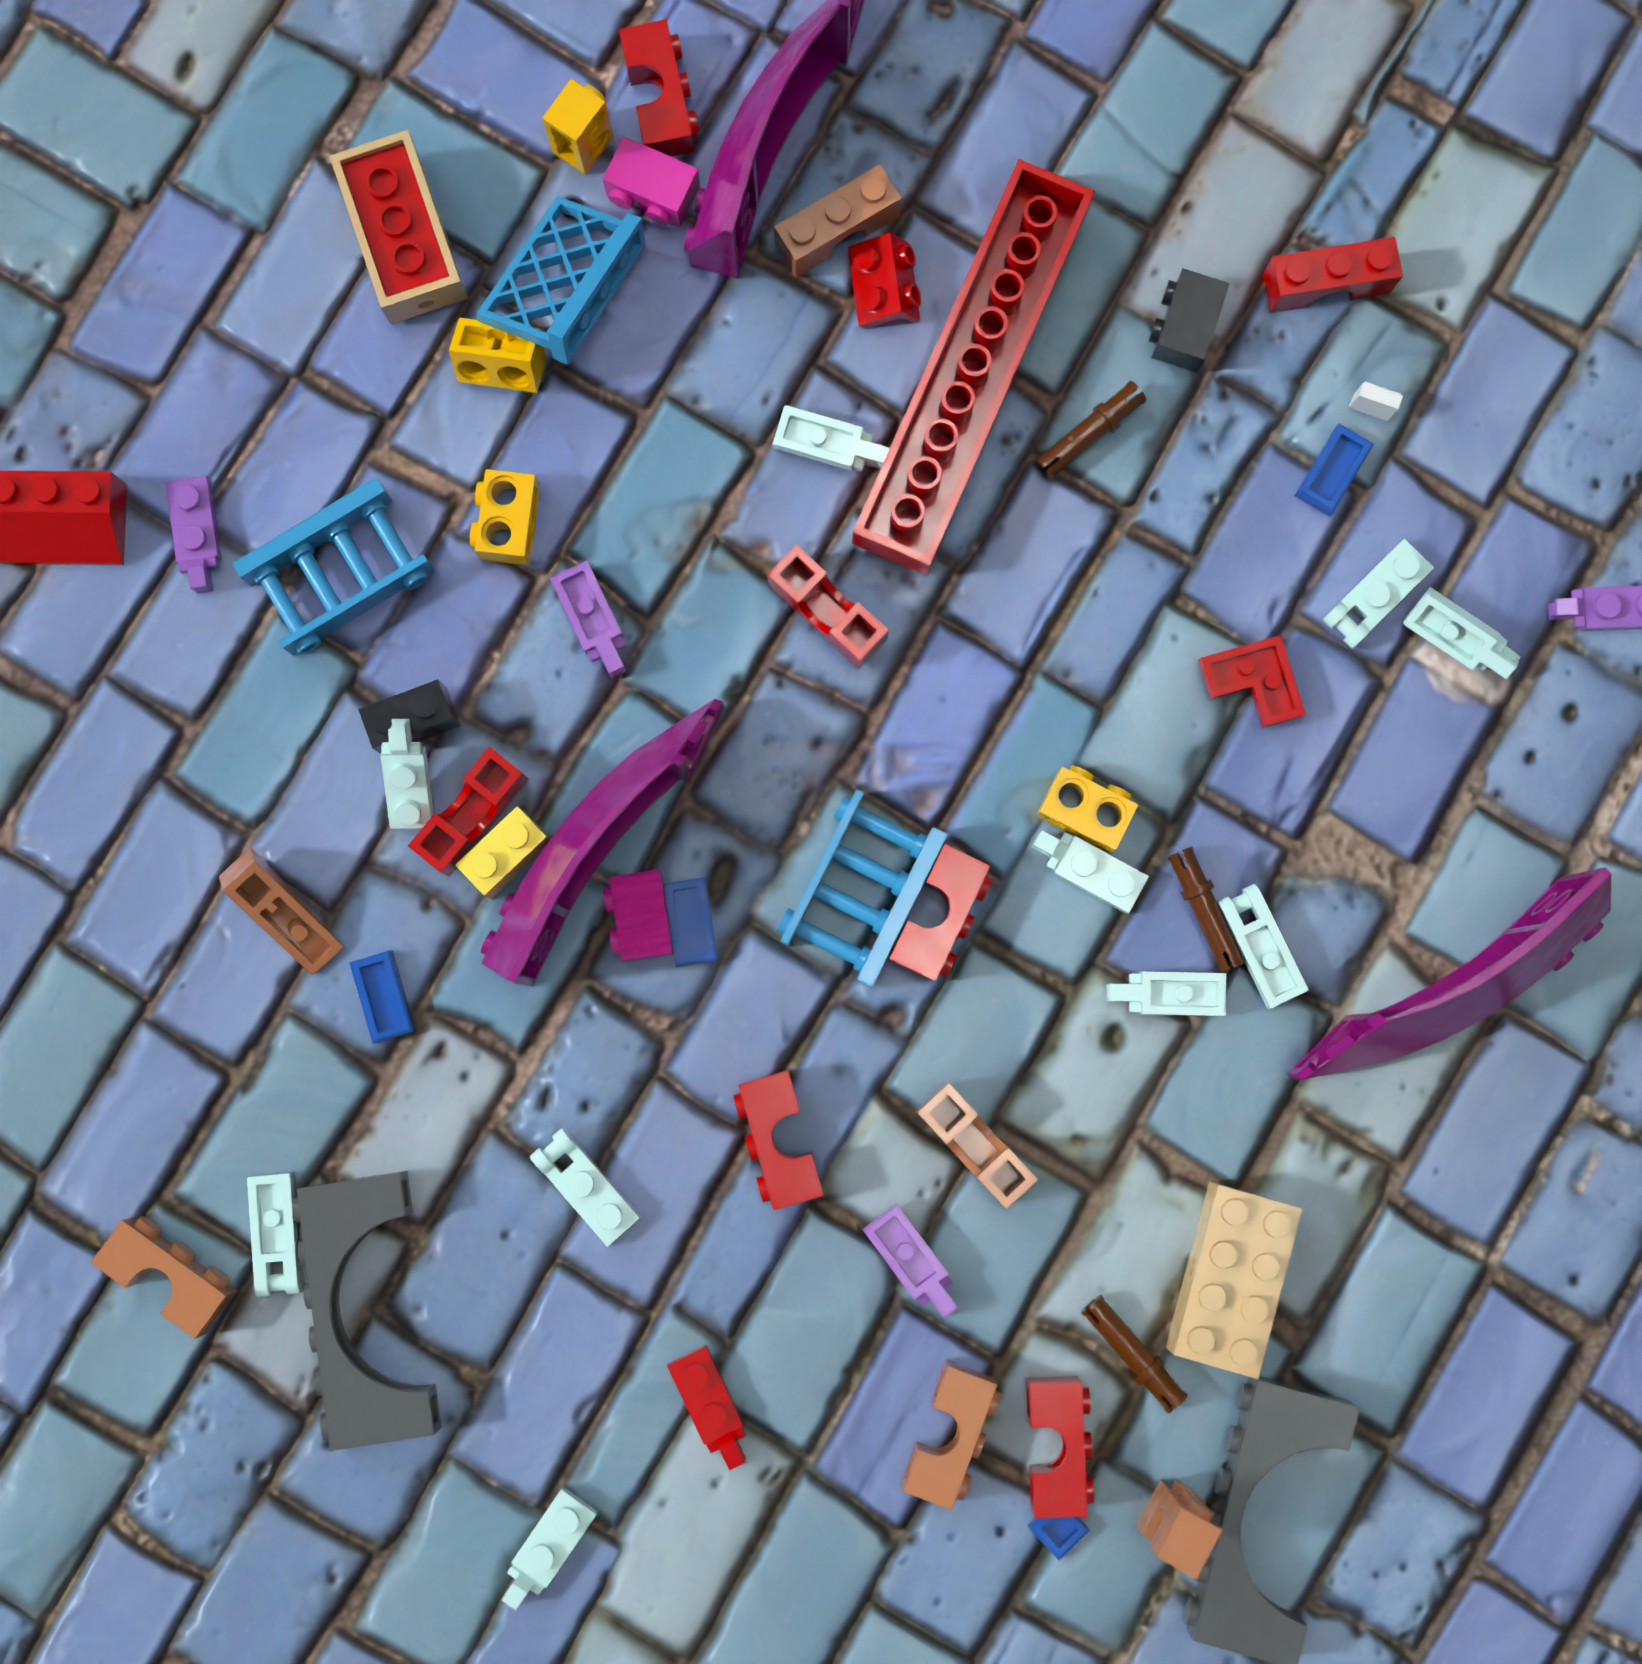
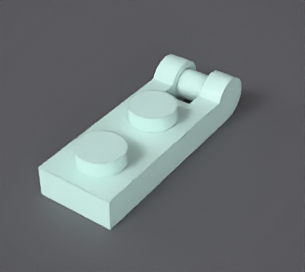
(1379, 592)
(1263, 948)
(586, 1188)
(274, 1234)

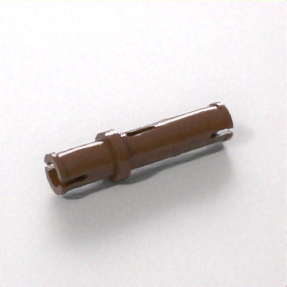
(1104, 419)
(1205, 908)
(1146, 1368)

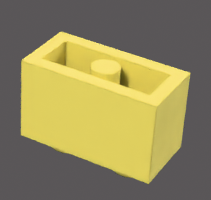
(503, 853)

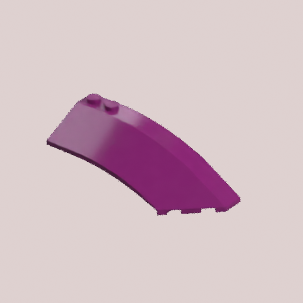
(760, 132)
(585, 839)
(1492, 978)

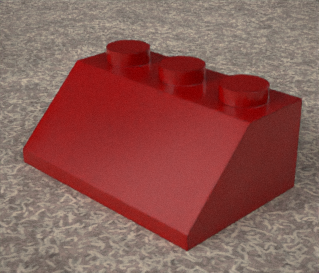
(62, 518)

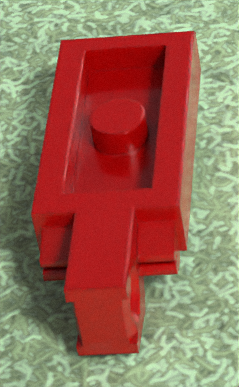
(709, 1404)

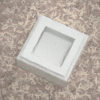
(1376, 401)

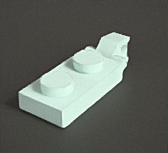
(827, 440)
(1461, 634)
(405, 778)
(1092, 870)
(1172, 993)
(548, 1546)

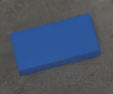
(1334, 469)
(690, 922)
(382, 996)

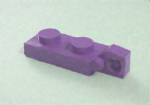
(194, 530)
(1601, 608)
(590, 616)
(911, 1259)

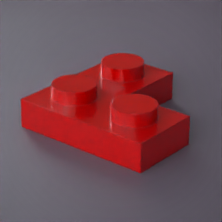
(1264, 671)

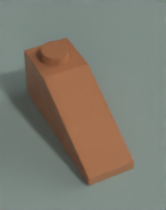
(279, 911)

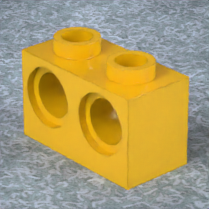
(578, 125)
(495, 357)
(516, 517)
(1083, 819)

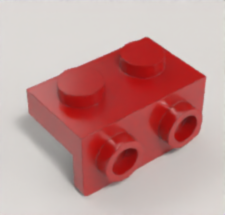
(884, 280)

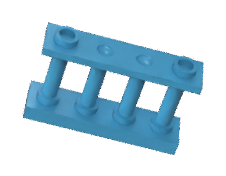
(298, 547)
(884, 922)

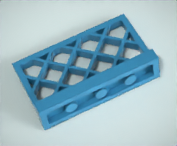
(589, 297)

